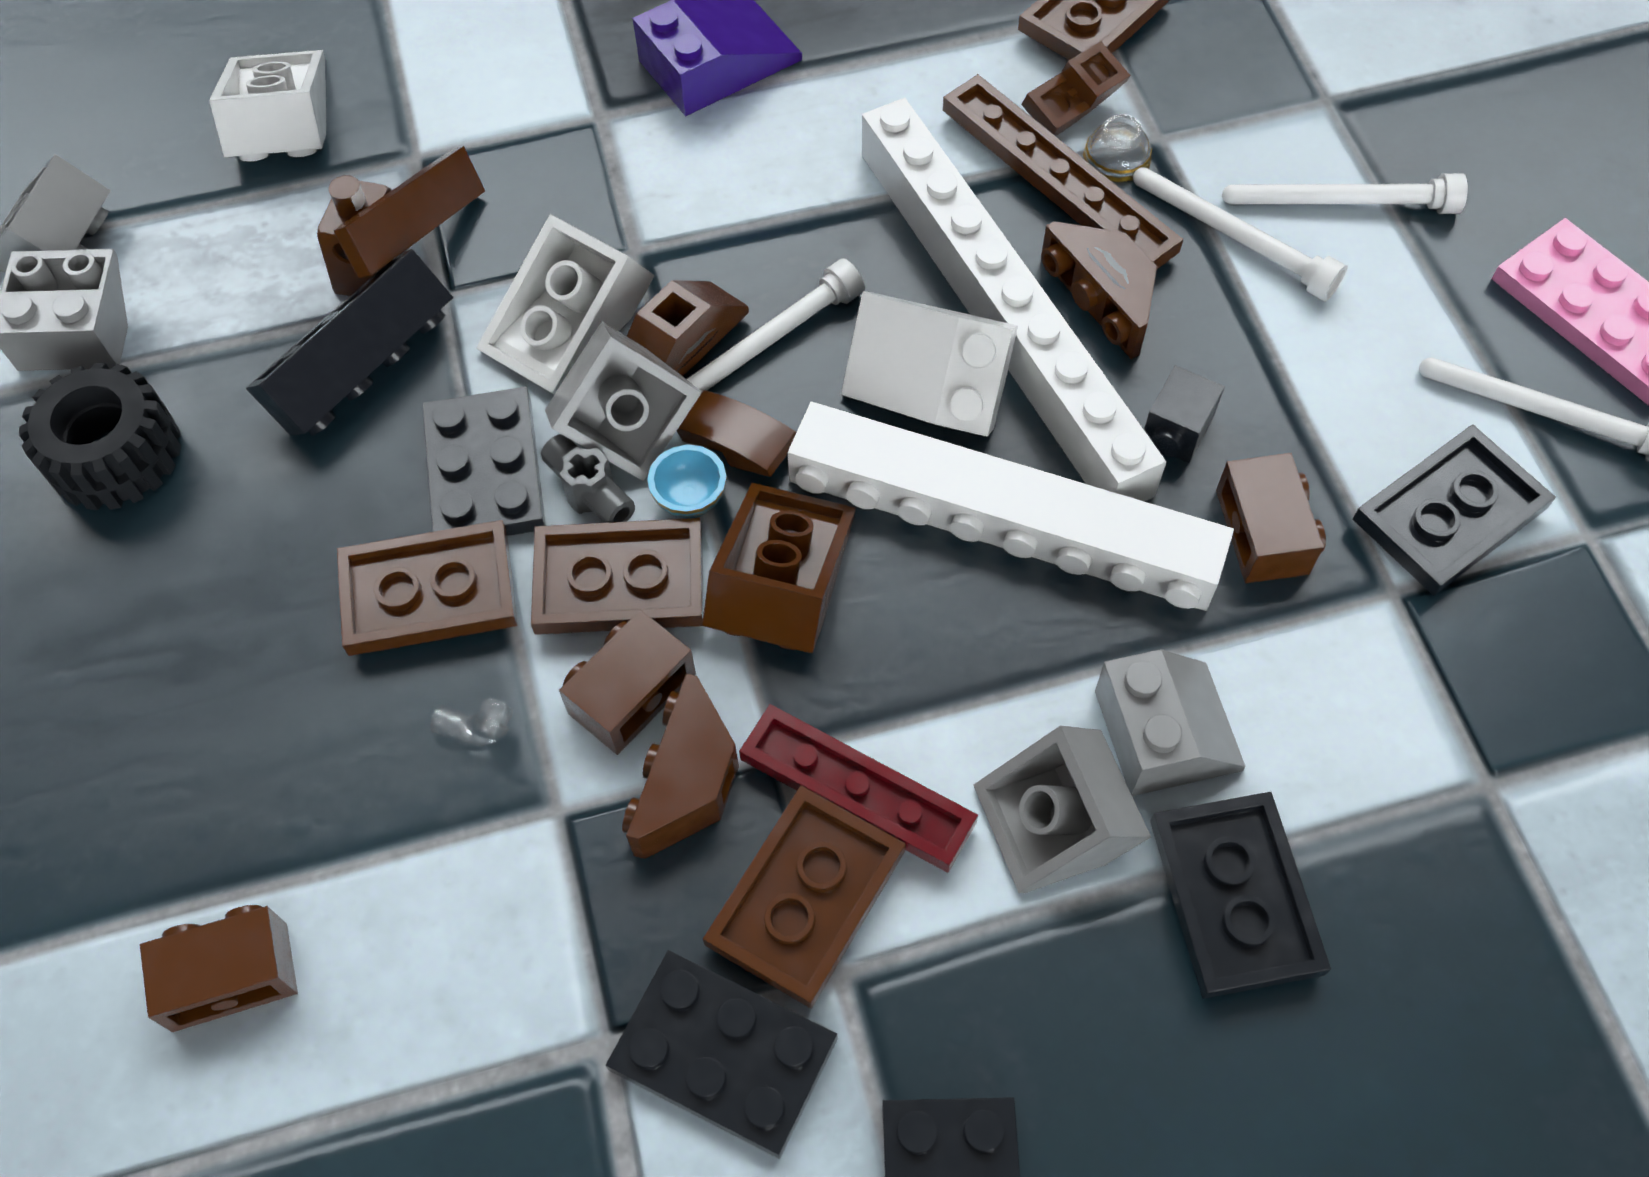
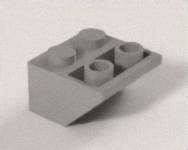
(62, 309)

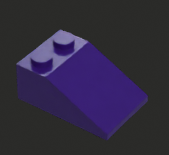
(710, 49)

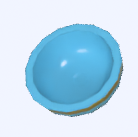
(687, 480)

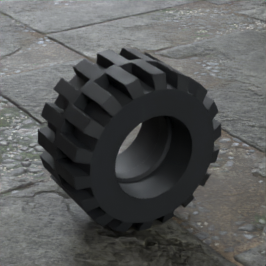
(81, 409)

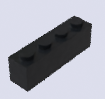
(350, 344)

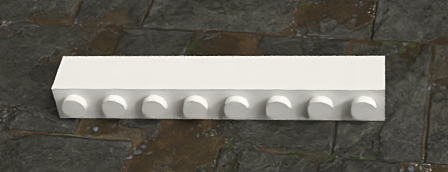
(1010, 506)

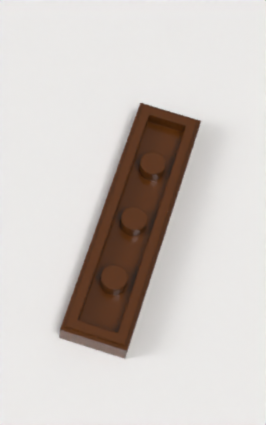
(409, 212)

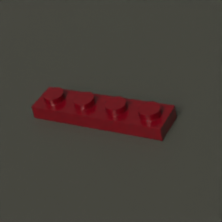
(859, 784)

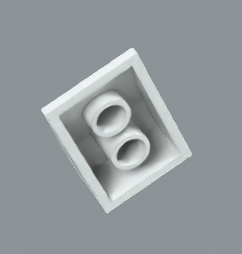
(271, 105)
(560, 301)
(929, 362)

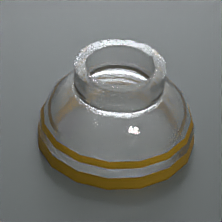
(1118, 148)

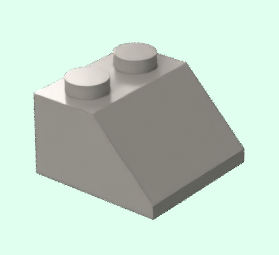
(53, 211)
(621, 401)
(1166, 721)
(1060, 808)

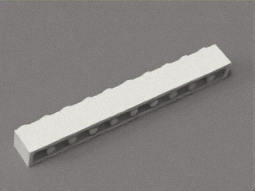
(996, 285)

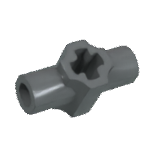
(587, 480)

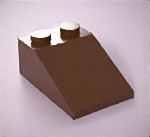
(778, 568)

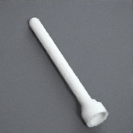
(1444, 194)
(1319, 274)
(839, 284)
(1538, 403)

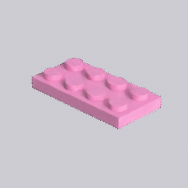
(1586, 299)

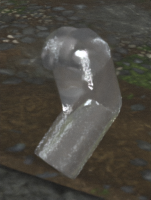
(473, 729)

